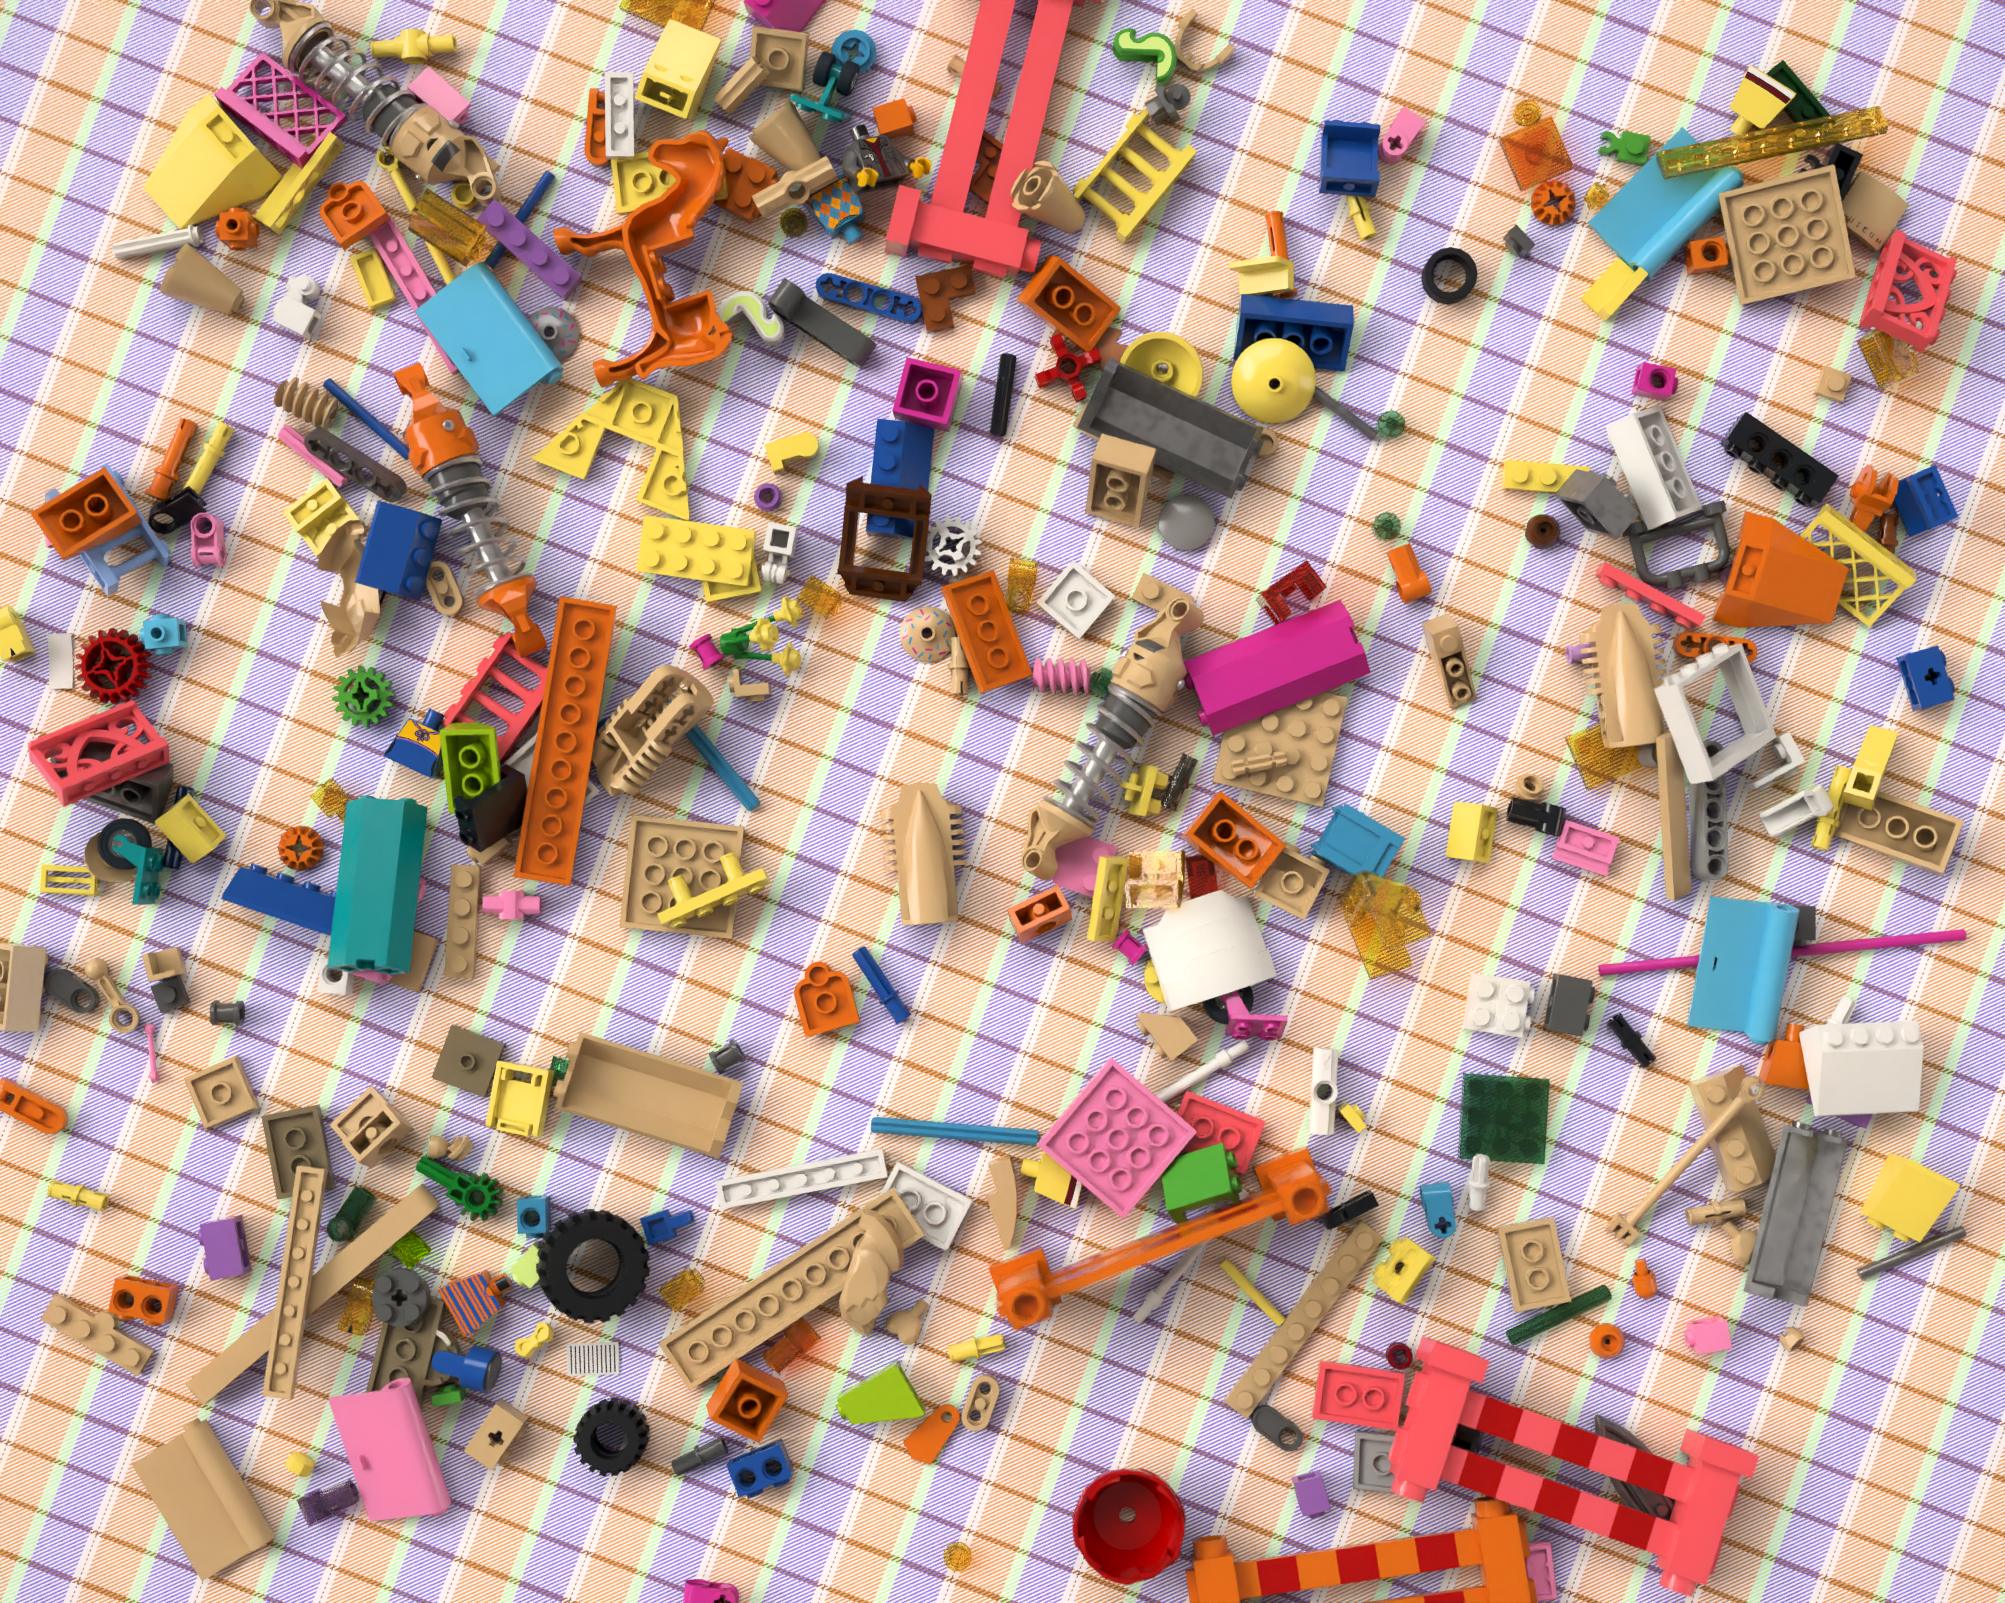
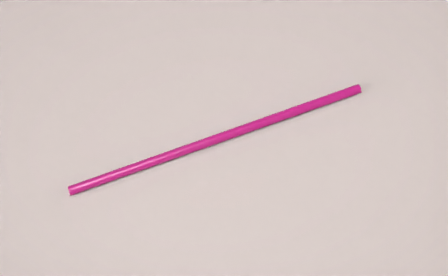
(1797, 951)

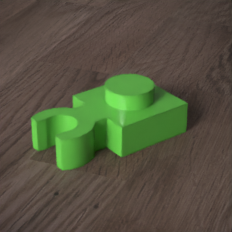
(1630, 147)

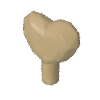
(1741, 1243)
(907, 1323)

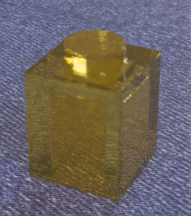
(820, 597)
(682, 1288)

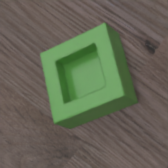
(448, 1394)

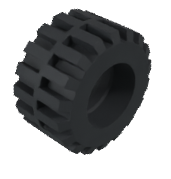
(601, 1458)

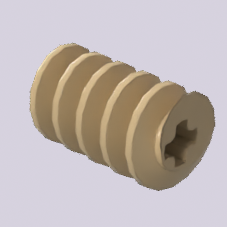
(306, 404)

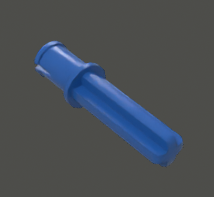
(881, 984)

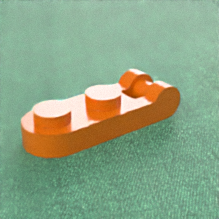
(595, 130)
(32, 1108)

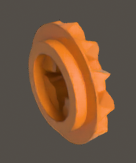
(1550, 215)
(309, 857)

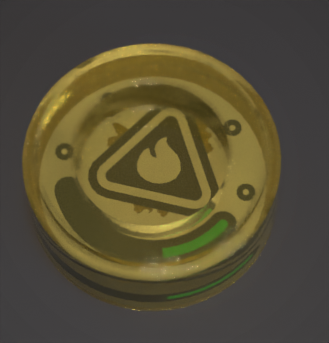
(793, 222)

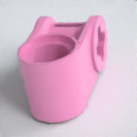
(1401, 133)
(207, 543)

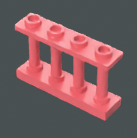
(517, 723)

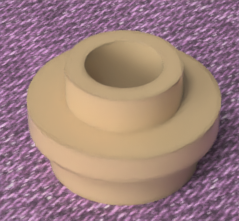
(1531, 781)
(459, 1147)

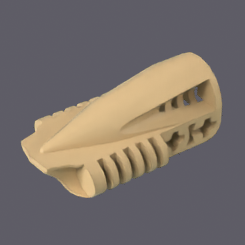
(1625, 675)
(642, 734)
(924, 853)

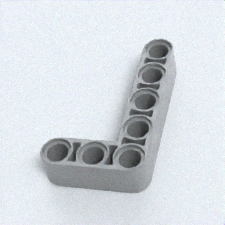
(1700, 822)

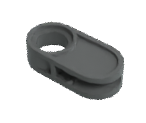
(66, 988)
(1271, 1425)

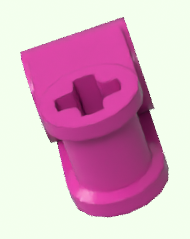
(709, 1592)

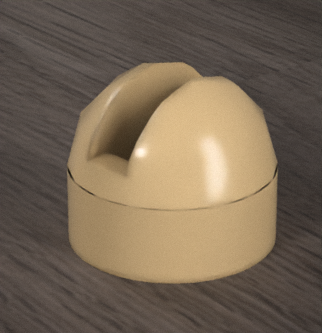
(437, 1147)
(1792, 1339)

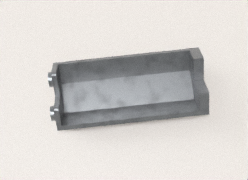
(1184, 430)
(1795, 1214)

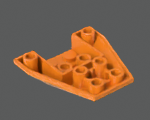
(1778, 579)

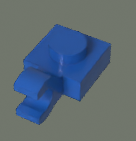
(661, 1225)

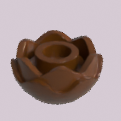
(1538, 539)

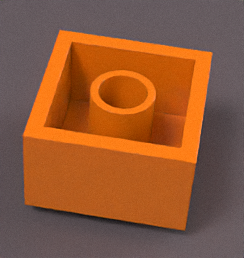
(747, 1400)

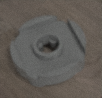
(389, 1309)

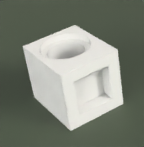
(329, 985)

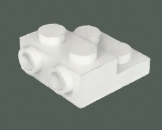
(1498, 1005)

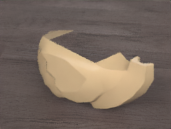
(359, 603)
(869, 1272)

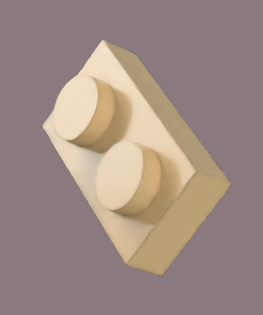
(1156, 593)

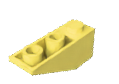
(1870, 767)

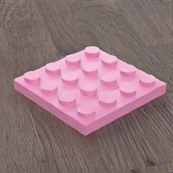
(1116, 1137)

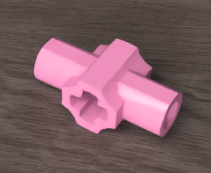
(512, 905)

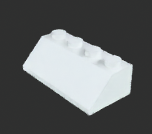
(1653, 467)

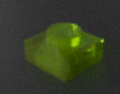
(411, 1250)

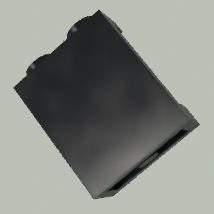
(493, 811)

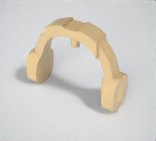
(1220, 59)

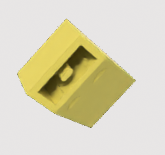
(678, 70)

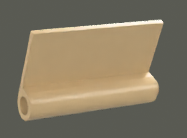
(203, 1499)

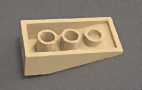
(1902, 832)

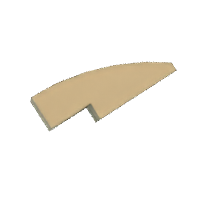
(1003, 1199)

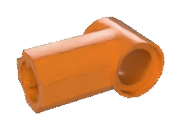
(1410, 581)

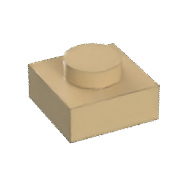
(1832, 384)

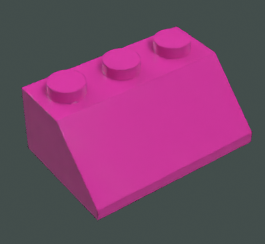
(783, 14)

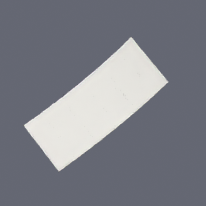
(60, 661)

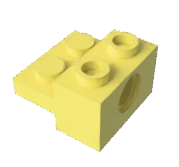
(1416, 1262)

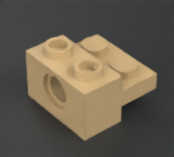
(371, 1127)

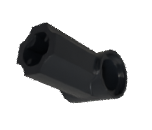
(1543, 817)

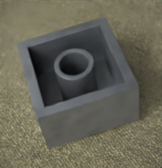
(1597, 503)

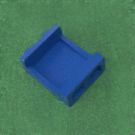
(1349, 158)

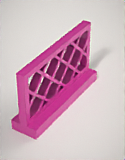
(262, 124)

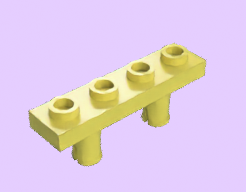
(725, 894)

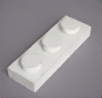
(619, 115)

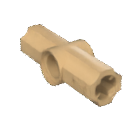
(811, 179)

